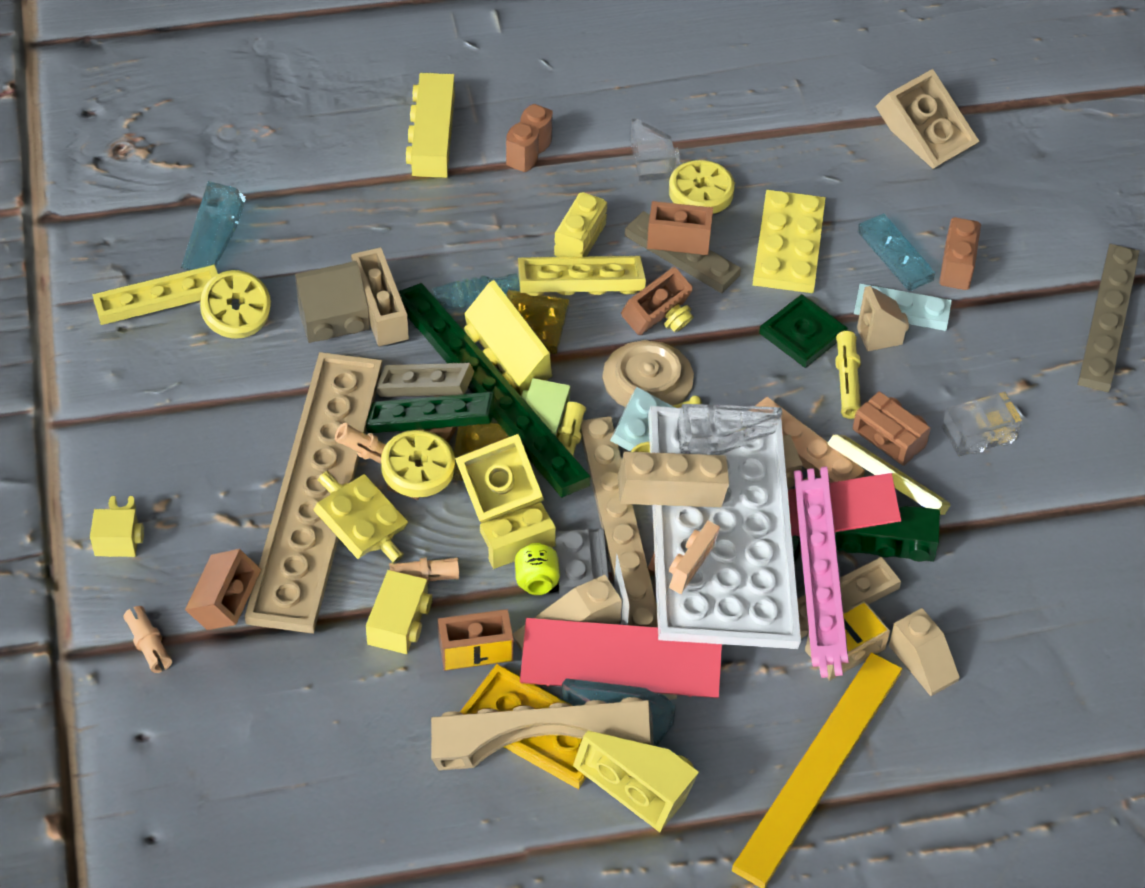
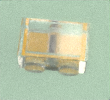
(982, 424)

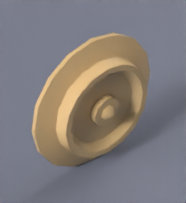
(651, 367)

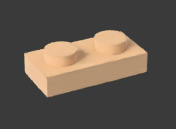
(699, 547)

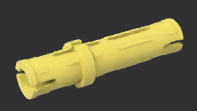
(848, 363)

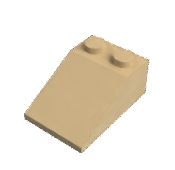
(927, 119)

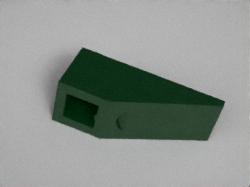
(911, 538)

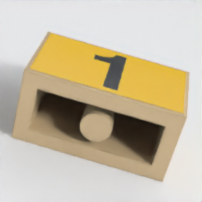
(863, 635)

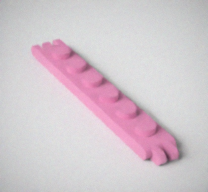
(821, 572)

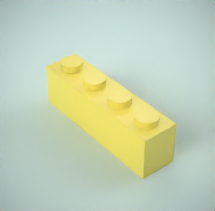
(431, 126)

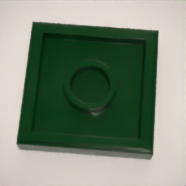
(802, 330)

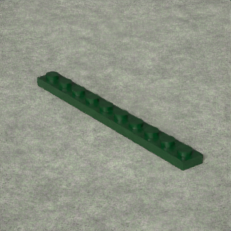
(510, 410)

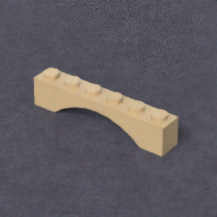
(468, 739)

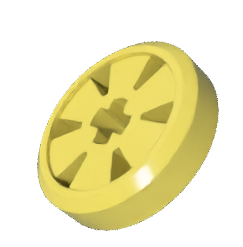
(702, 185)
(251, 295)
(414, 481)

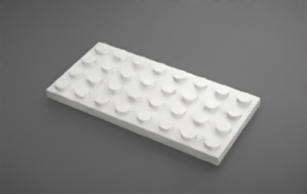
(748, 579)

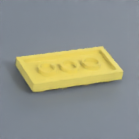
(789, 241)
(581, 274)

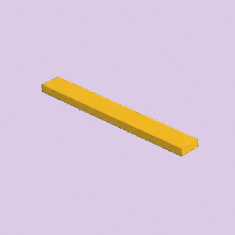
(816, 771)

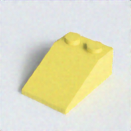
(638, 775)

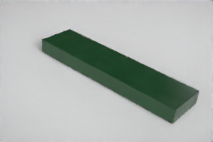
(431, 412)

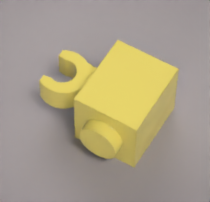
(116, 530)

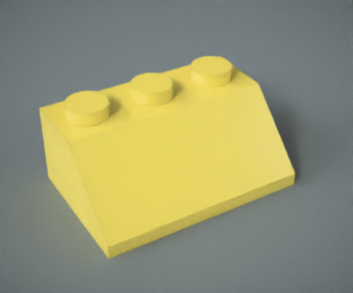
(507, 339)

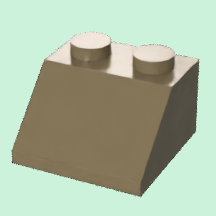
(332, 302)

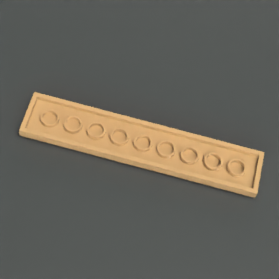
(298, 541)

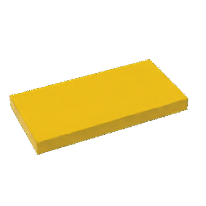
(551, 753)

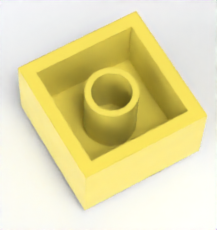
(499, 479)

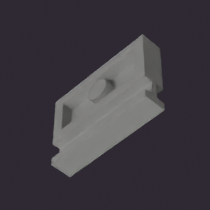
(580, 557)

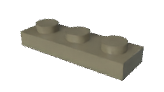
(424, 380)

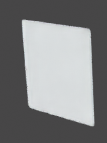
(620, 588)

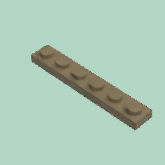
(1108, 318)

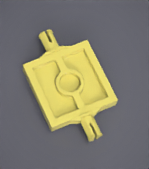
(360, 516)

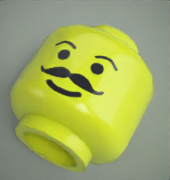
(537, 568)

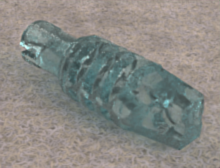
(458, 293)

